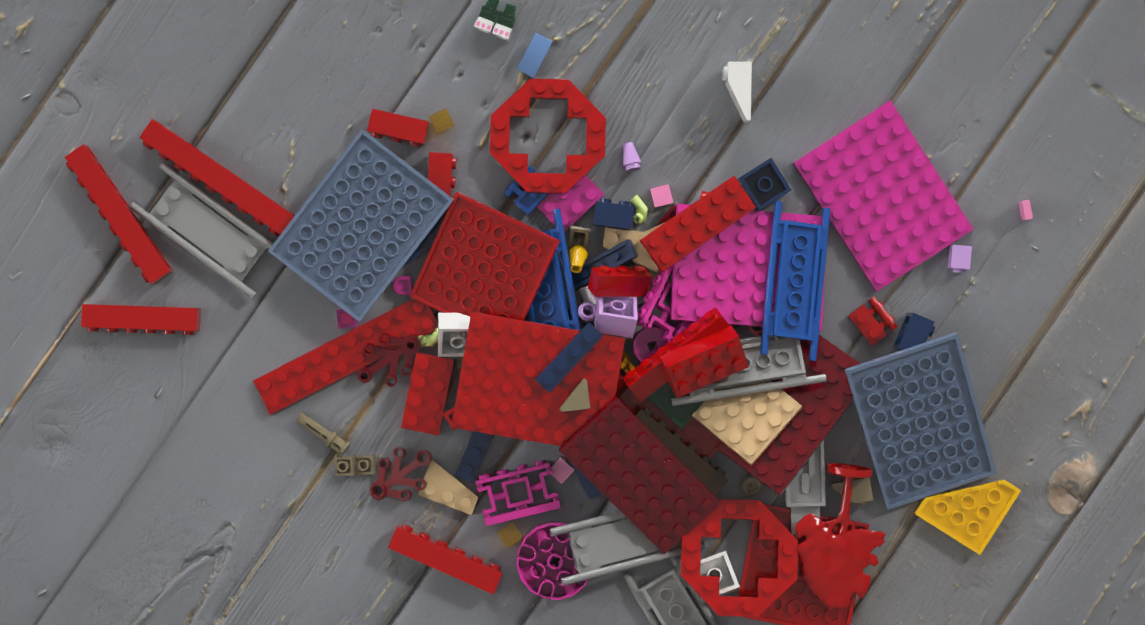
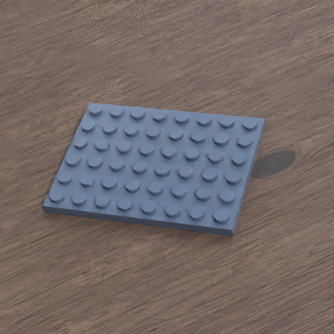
(361, 225)
(921, 421)

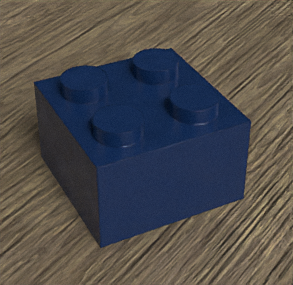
(764, 184)
(613, 215)
(913, 331)

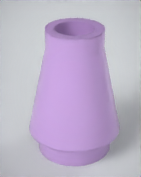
(631, 160)
(588, 309)

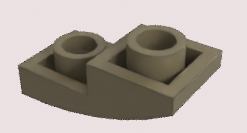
(355, 465)

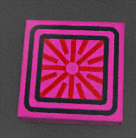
(345, 320)

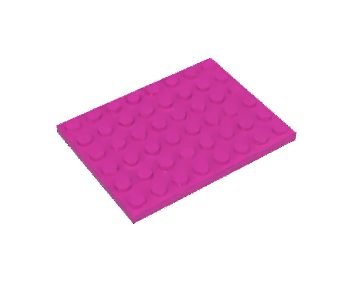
(883, 196)
(730, 271)

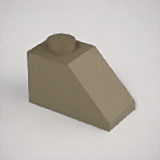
(861, 490)

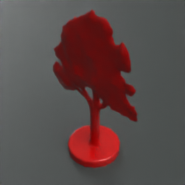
(836, 562)

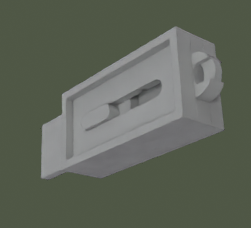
(807, 489)

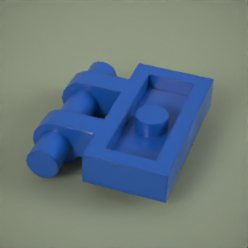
(525, 201)

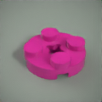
(641, 340)

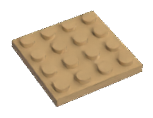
(749, 420)

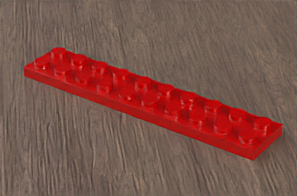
(342, 355)

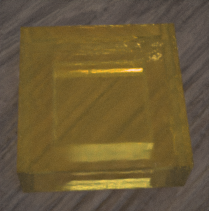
(510, 535)

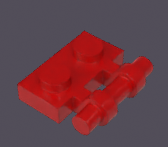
(867, 324)

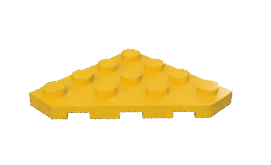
(971, 512)

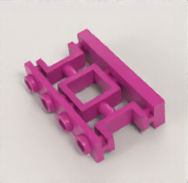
(655, 299)
(522, 509)

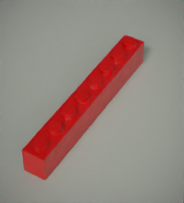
(119, 215)

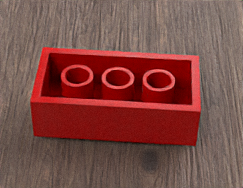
(704, 361)
(428, 393)

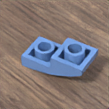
(534, 55)

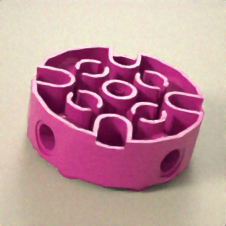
(536, 567)

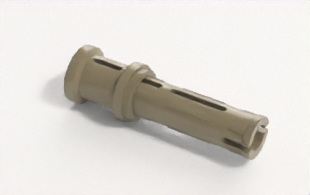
(330, 439)

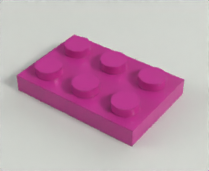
(573, 203)

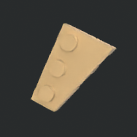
(615, 236)
(447, 489)

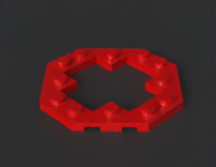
(519, 106)
(768, 589)

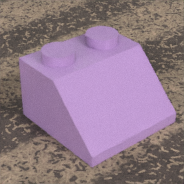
(616, 316)

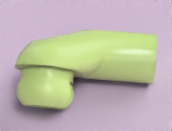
(641, 210)
(429, 340)

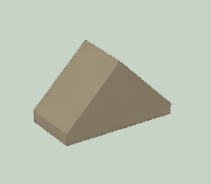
(578, 236)
(578, 398)

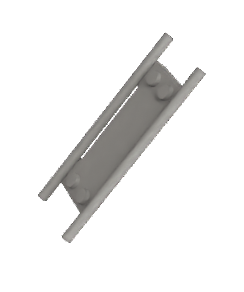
(206, 230)
(782, 362)
(609, 544)
(670, 599)

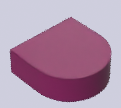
(403, 285)

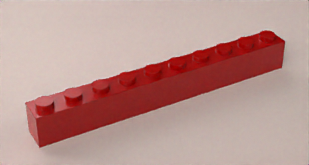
(216, 177)

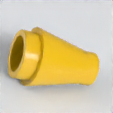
(577, 257)

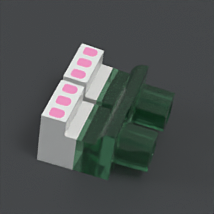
(489, 15)

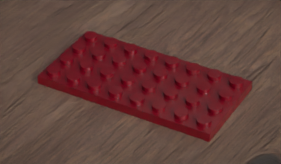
(820, 411)
(640, 475)

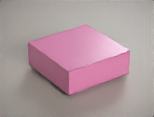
(661, 196)
(1025, 210)
(561, 470)

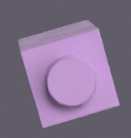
(959, 258)

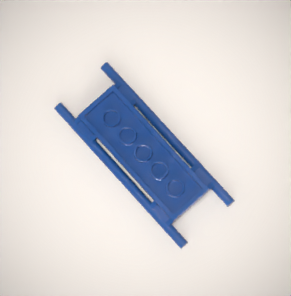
(798, 280)
(550, 301)

